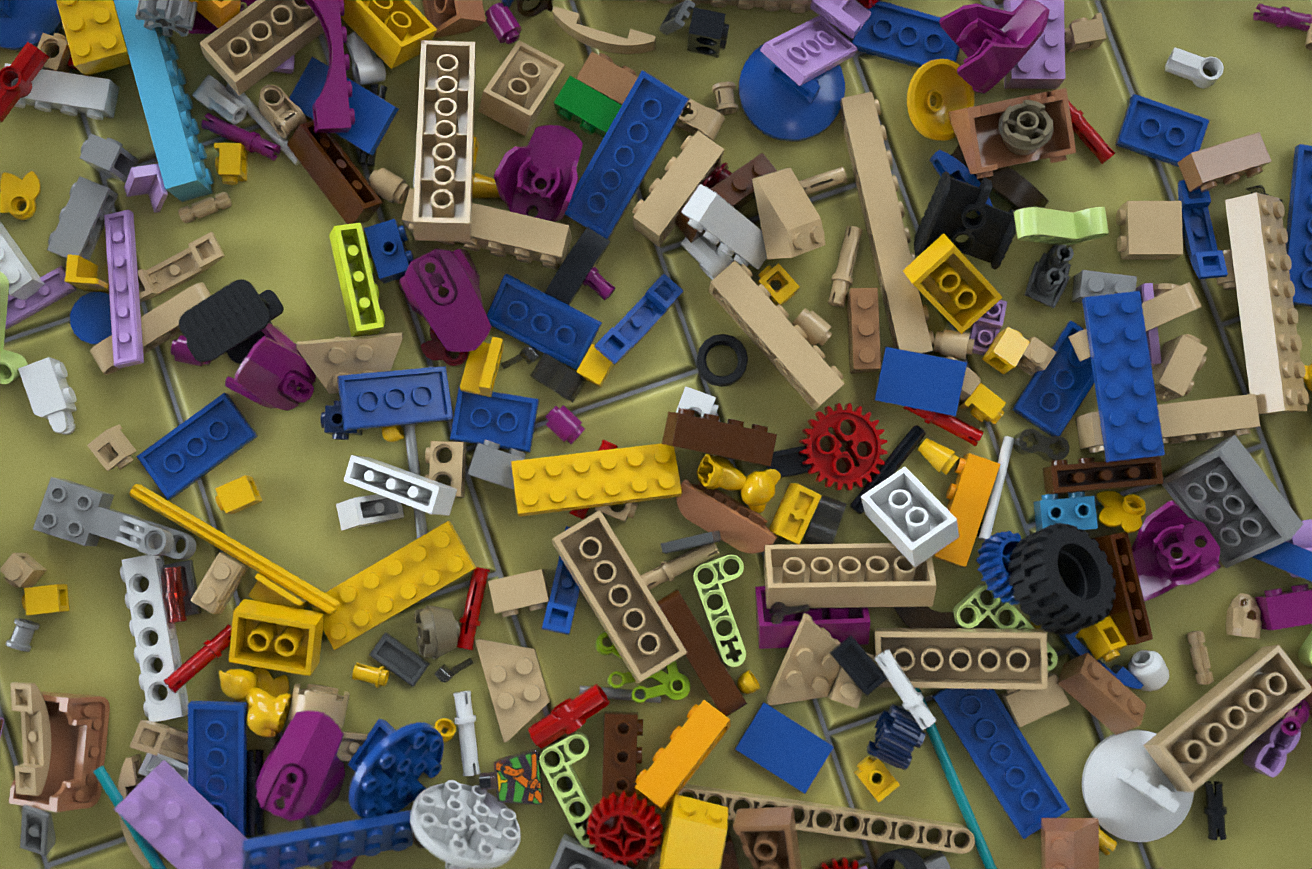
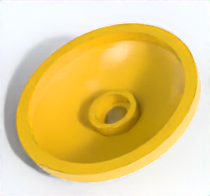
(933, 94)

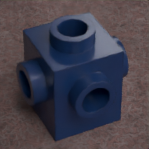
(331, 423)

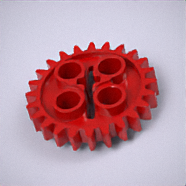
(825, 462)

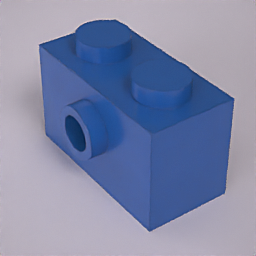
(389, 249)

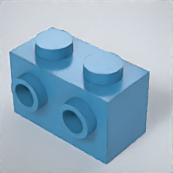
(1075, 510)

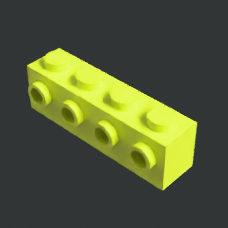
(356, 280)

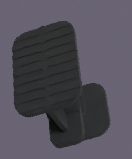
(947, 211)
(229, 321)

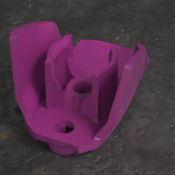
(993, 39)
(546, 160)
(457, 315)
(274, 372)
(1170, 532)
(310, 752)

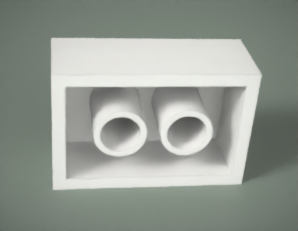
(910, 516)

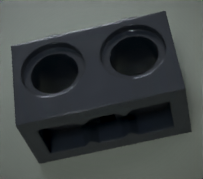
(707, 32)

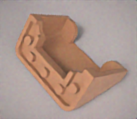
(982, 143)
(77, 749)

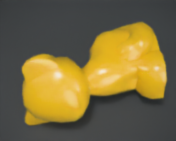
(755, 488)
(265, 713)

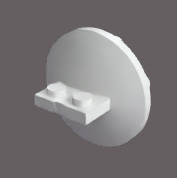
(1130, 789)
(465, 826)

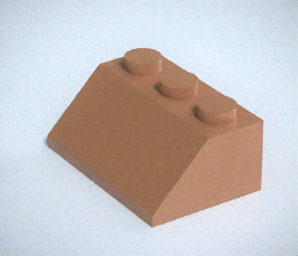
(454, 16)
(1069, 843)

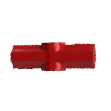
(25, 68)
(568, 716)

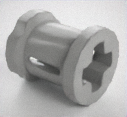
(22, 634)

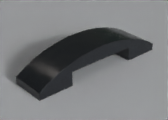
(577, 266)

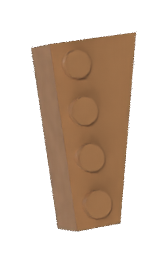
(769, 837)

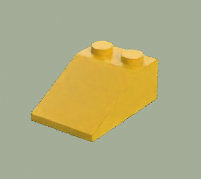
(693, 834)

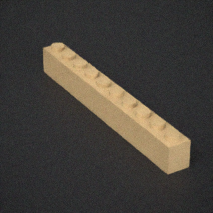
(884, 222)

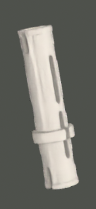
(911, 699)
(466, 729)

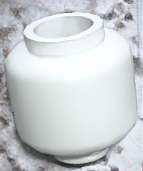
(1149, 669)

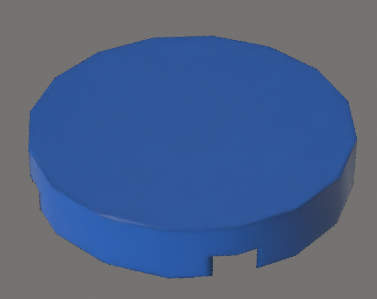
(92, 317)

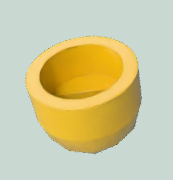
(392, 433)
(748, 683)
(447, 724)

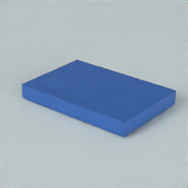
(1160, 130)
(920, 381)
(497, 418)
(784, 747)

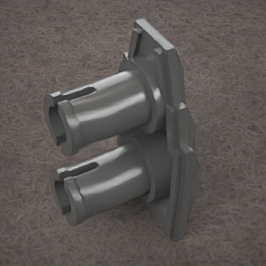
(1050, 276)

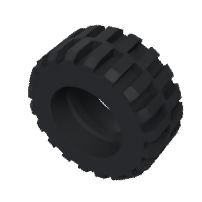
(1040, 589)

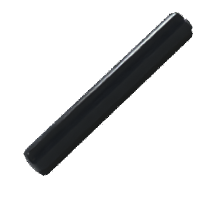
(892, 463)

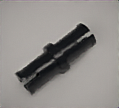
(1215, 810)

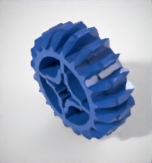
(994, 564)

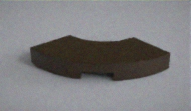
(925, 617)

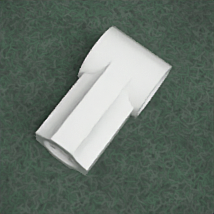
(365, 65)
(1191, 67)
(216, 97)
(710, 257)

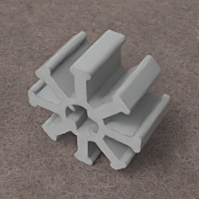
(168, 14)

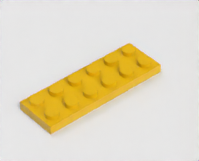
(595, 479)
(395, 584)

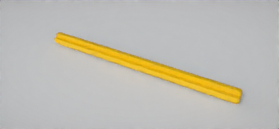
(234, 549)

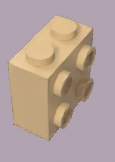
(1150, 230)
(1179, 362)

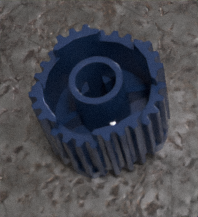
(896, 737)

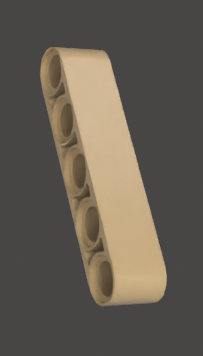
(1155, 312)
(156, 325)

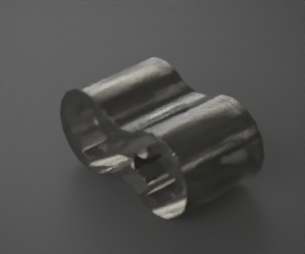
(558, 377)
(1041, 444)
(825, 521)

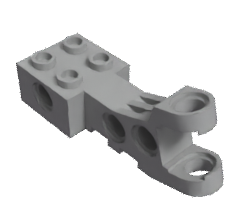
(85, 514)

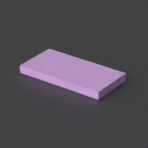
(809, 50)

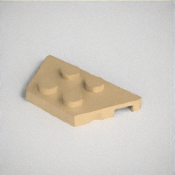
(349, 356)
(807, 667)
(513, 683)

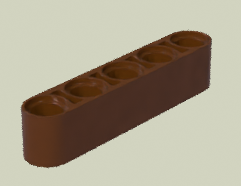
(702, 654)

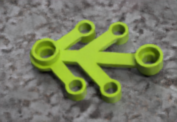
(665, 679)

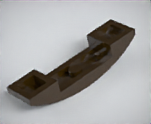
(1011, 186)

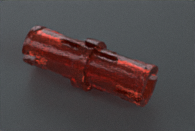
(174, 594)

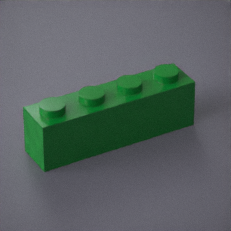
(586, 107)

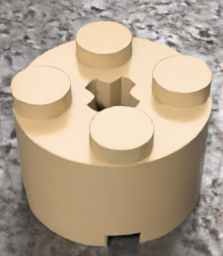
(320, 699)

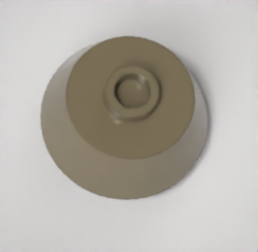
(1025, 127)
(436, 631)

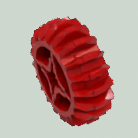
(611, 835)

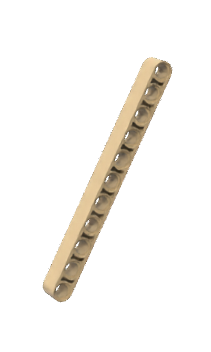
(838, 814)

